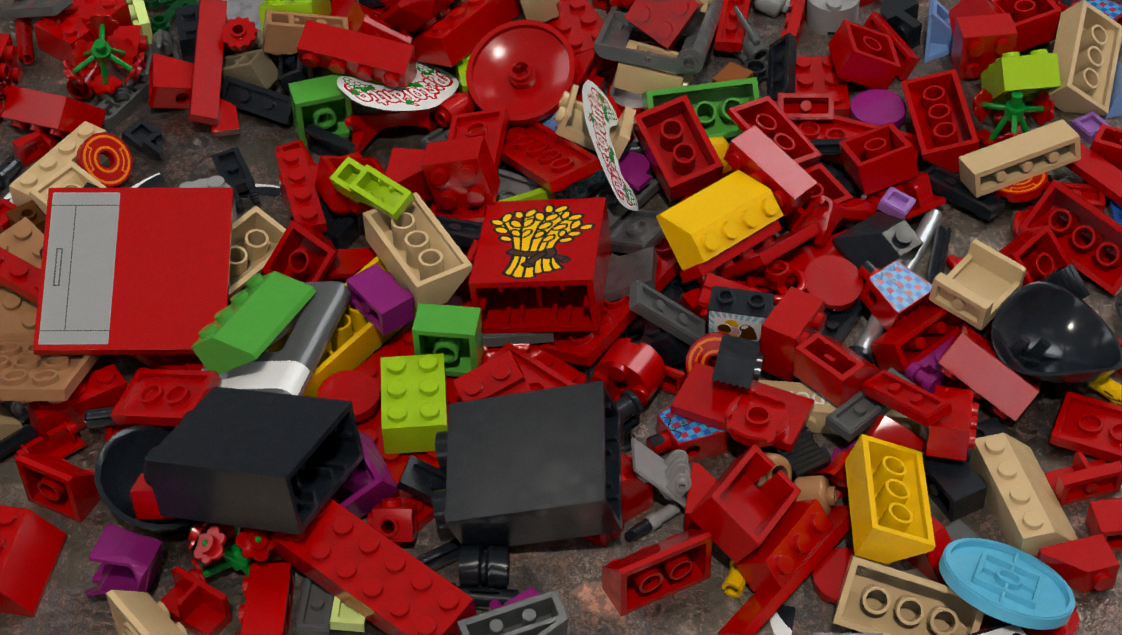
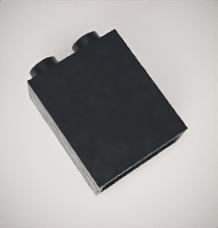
(255, 459)
(531, 467)

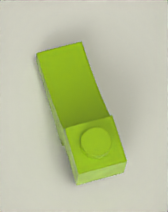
(371, 188)

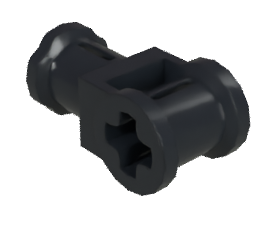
(630, 410)

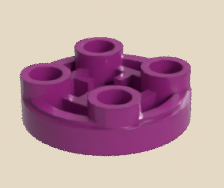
(878, 107)

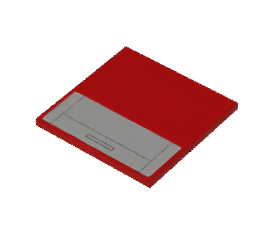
(132, 269)

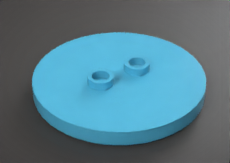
(1007, 583)

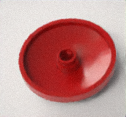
(523, 69)

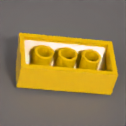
(717, 218)
(888, 501)

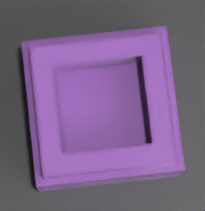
(1088, 126)
(896, 203)

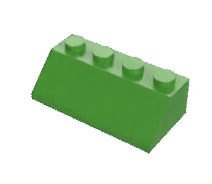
(710, 102)
(251, 321)

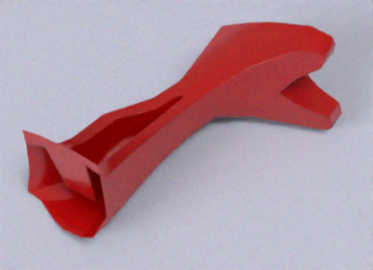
(367, 125)
(828, 213)
(883, 429)

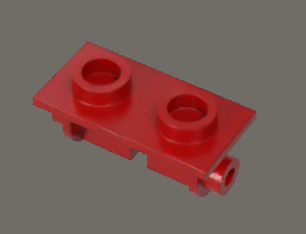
(61, 442)

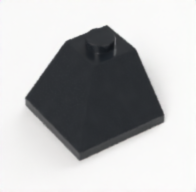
(879, 239)

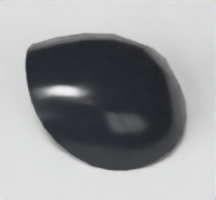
(1054, 336)
(119, 468)

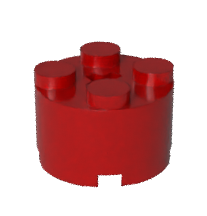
(630, 368)

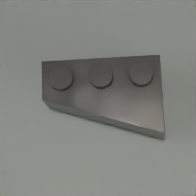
(530, 616)

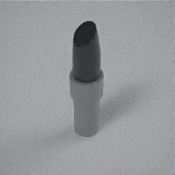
(652, 521)

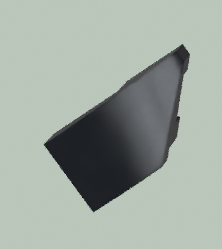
(144, 138)

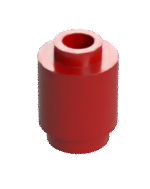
(85, 91)
(455, 104)

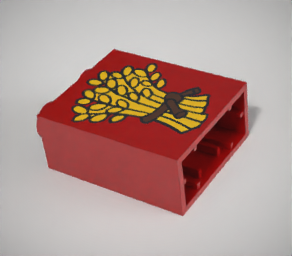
(542, 265)

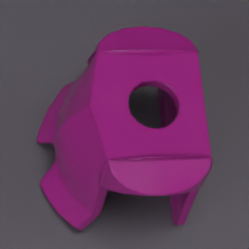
(126, 559)

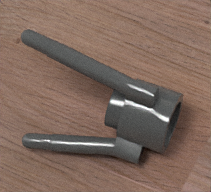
(161, 44)
(752, 47)

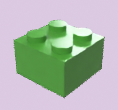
(320, 103)
(450, 331)

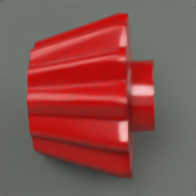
(239, 34)

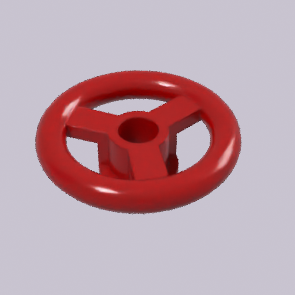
(775, 277)

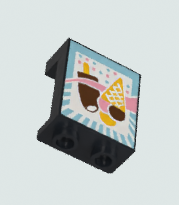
(738, 312)

